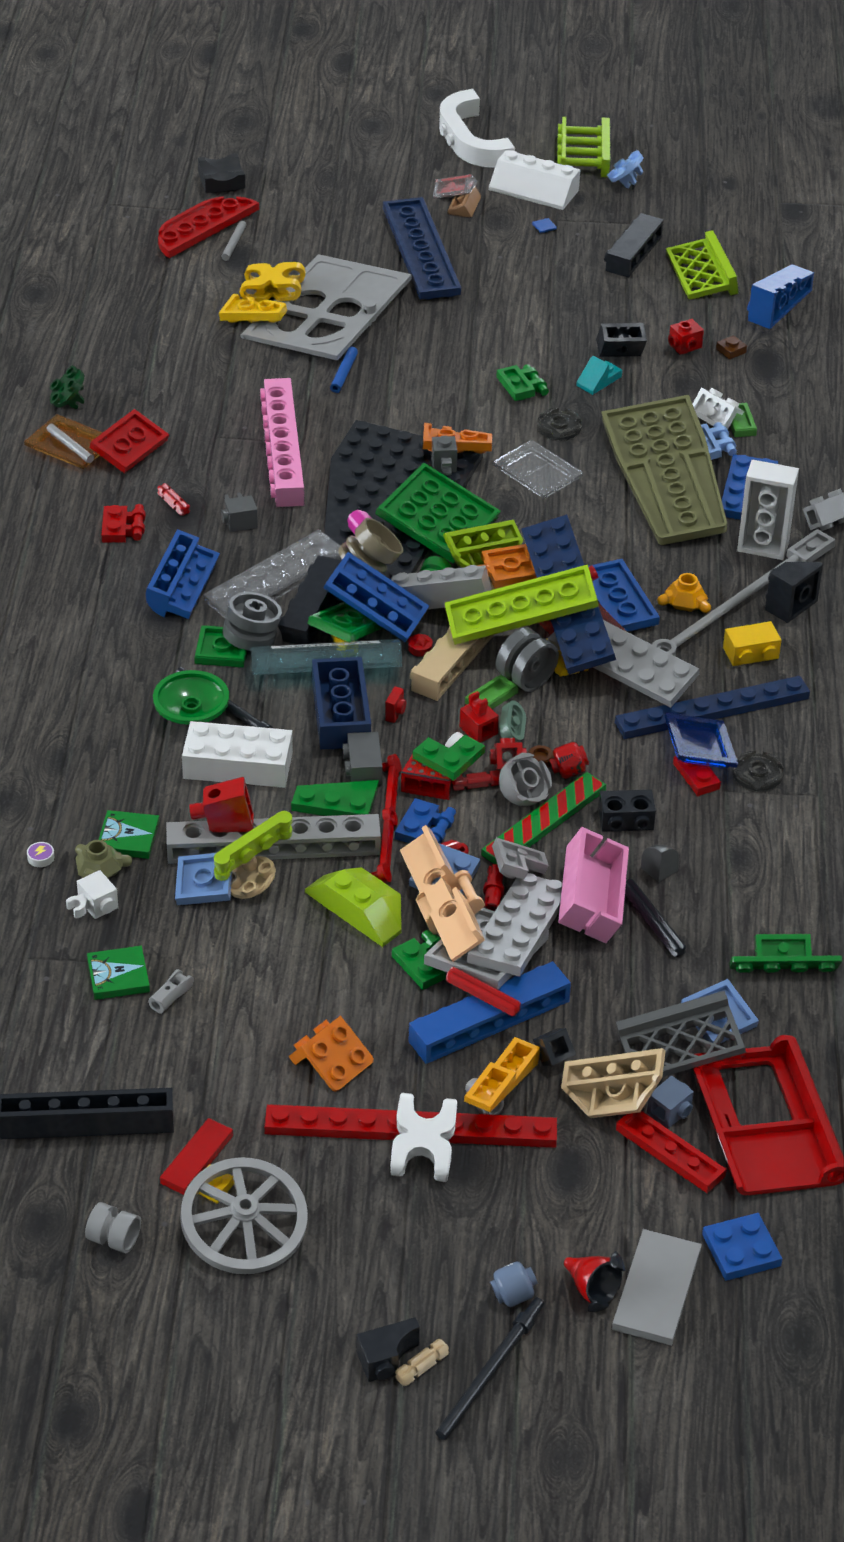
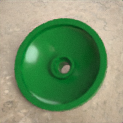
(191, 697)

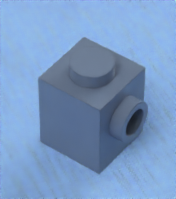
(670, 1102)

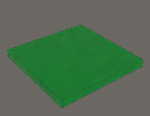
(433, 505)

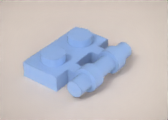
(723, 443)

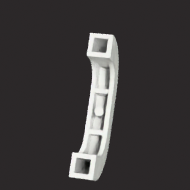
(465, 145)

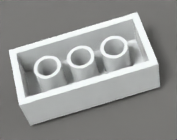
(767, 509)
(237, 751)

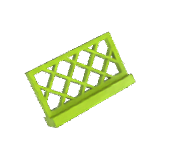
(717, 262)

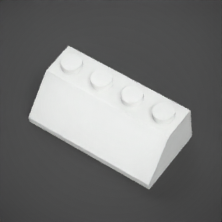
(535, 179)

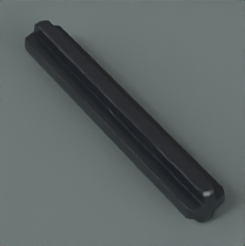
(654, 918)

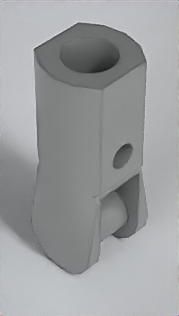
(170, 991)

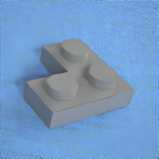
(518, 860)

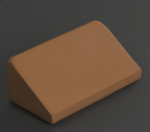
(465, 204)

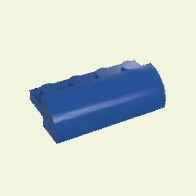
(180, 576)
(376, 596)

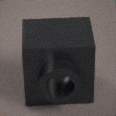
(561, 1046)

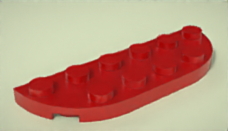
(202, 222)

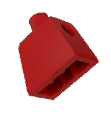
(225, 807)

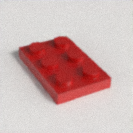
(129, 441)

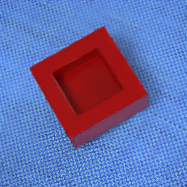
(395, 704)

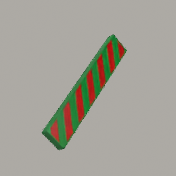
(550, 814)

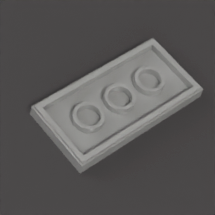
(657, 1287)

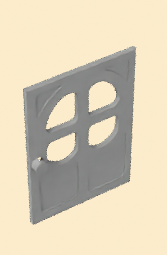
(338, 283)

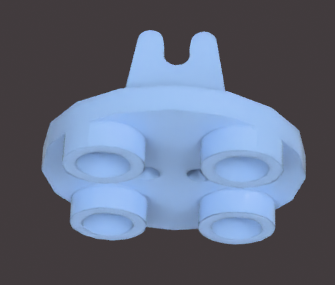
(626, 170)

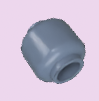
(513, 1284)

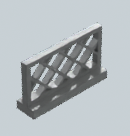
(675, 1021)

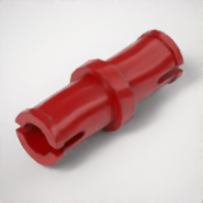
(493, 888)

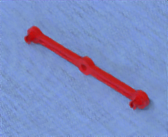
(390, 818)

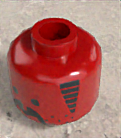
(569, 760)

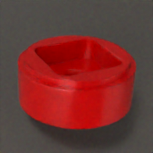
(420, 644)

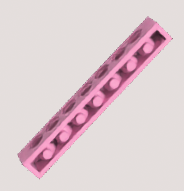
(282, 443)

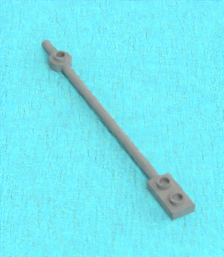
(805, 550)

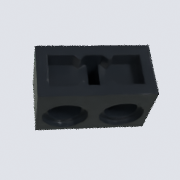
(627, 810)

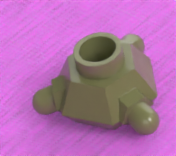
(101, 857)

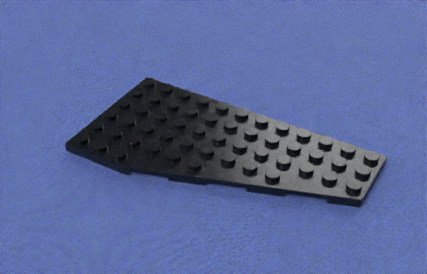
(368, 470)

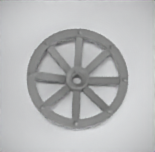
(244, 1218)

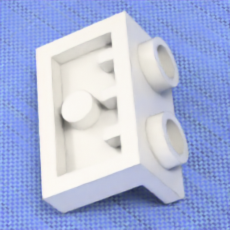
(714, 409)

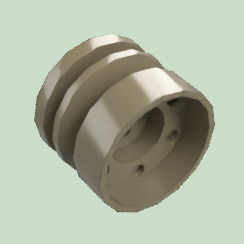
(373, 545)

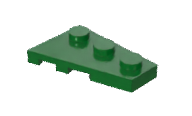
(336, 798)

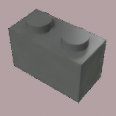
(363, 757)

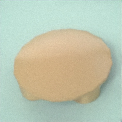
(252, 877)

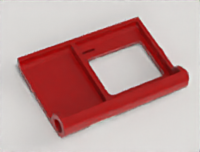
(780, 1153)

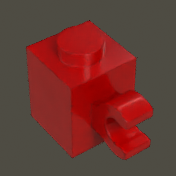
(478, 719)

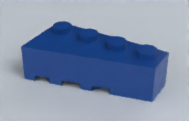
(778, 294)

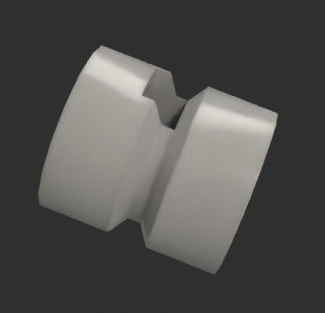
(116, 1228)

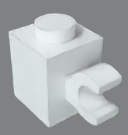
(95, 895)

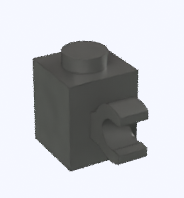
(444, 454)
(240, 513)

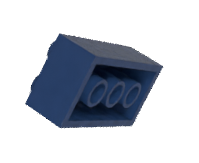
(339, 700)

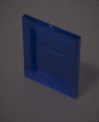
(701, 741)

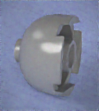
(524, 780)

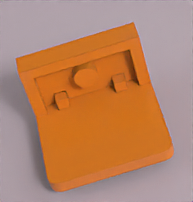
(333, 1053)

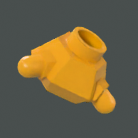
(685, 594)

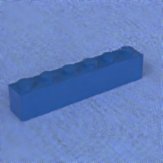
(475, 1020)

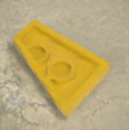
(252, 311)

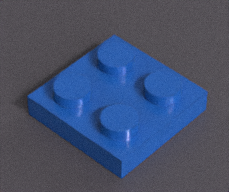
(742, 1246)

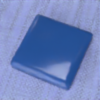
(544, 225)

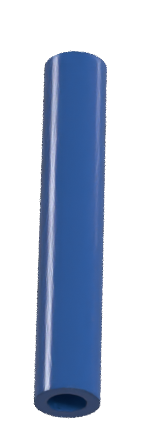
(344, 369)

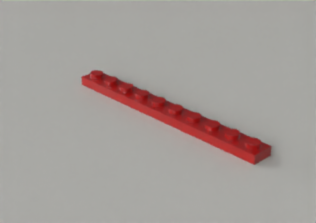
(383, 1125)

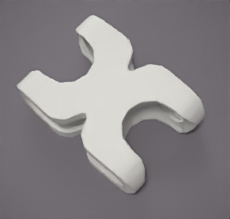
(423, 1137)

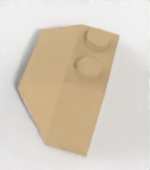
(613, 1082)

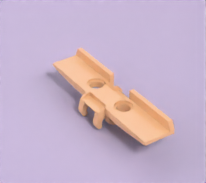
(443, 903)

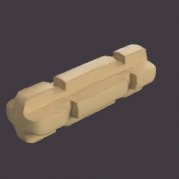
(422, 1362)

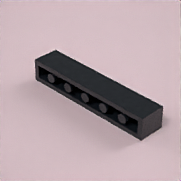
(86, 1113)

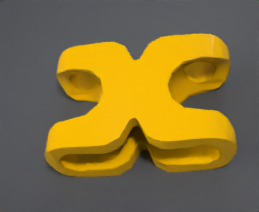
(273, 281)

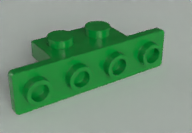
(784, 952)

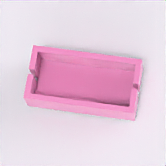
(593, 885)

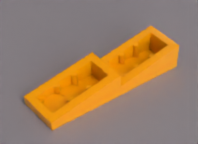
(503, 1075)

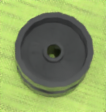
(251, 620)
(527, 659)

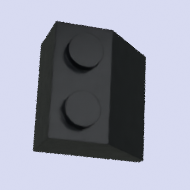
(793, 589)

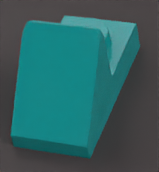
(598, 375)

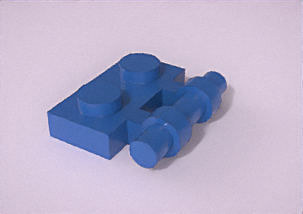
(422, 814)

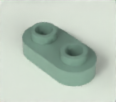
(512, 721)

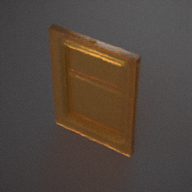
(48, 444)

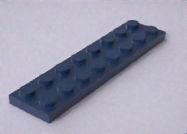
(421, 248)
(581, 634)

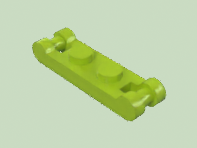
(252, 843)

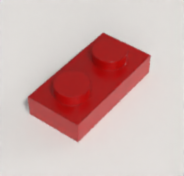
(699, 777)

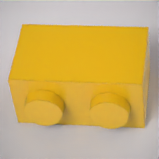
(752, 643)

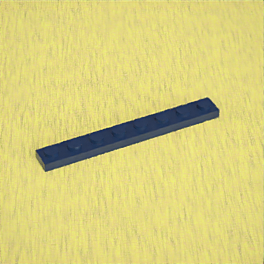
(715, 706)

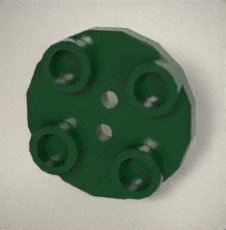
(67, 388)

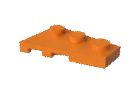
(465, 440)

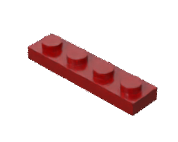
(671, 1150)

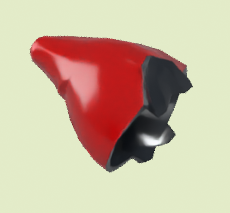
(597, 1278)

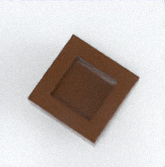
(731, 347)

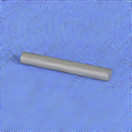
(233, 240)
(70, 443)

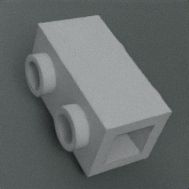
(825, 511)

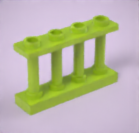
(602, 143)

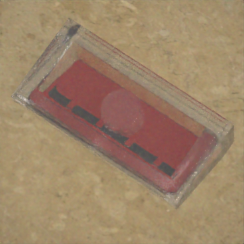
(454, 186)

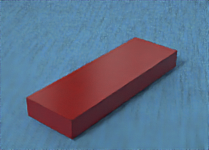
(196, 1155)

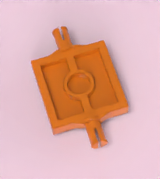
(508, 565)

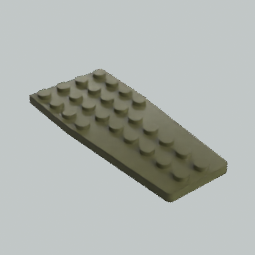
(668, 468)

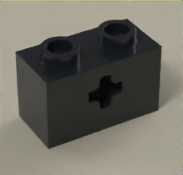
(621, 339)

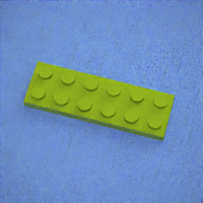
(521, 604)

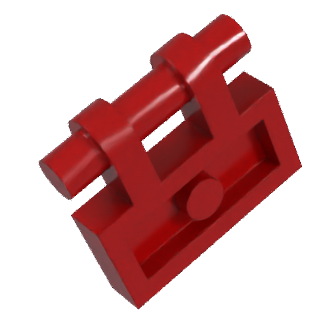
(115, 523)

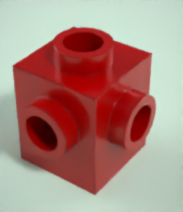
(686, 336)
(505, 745)

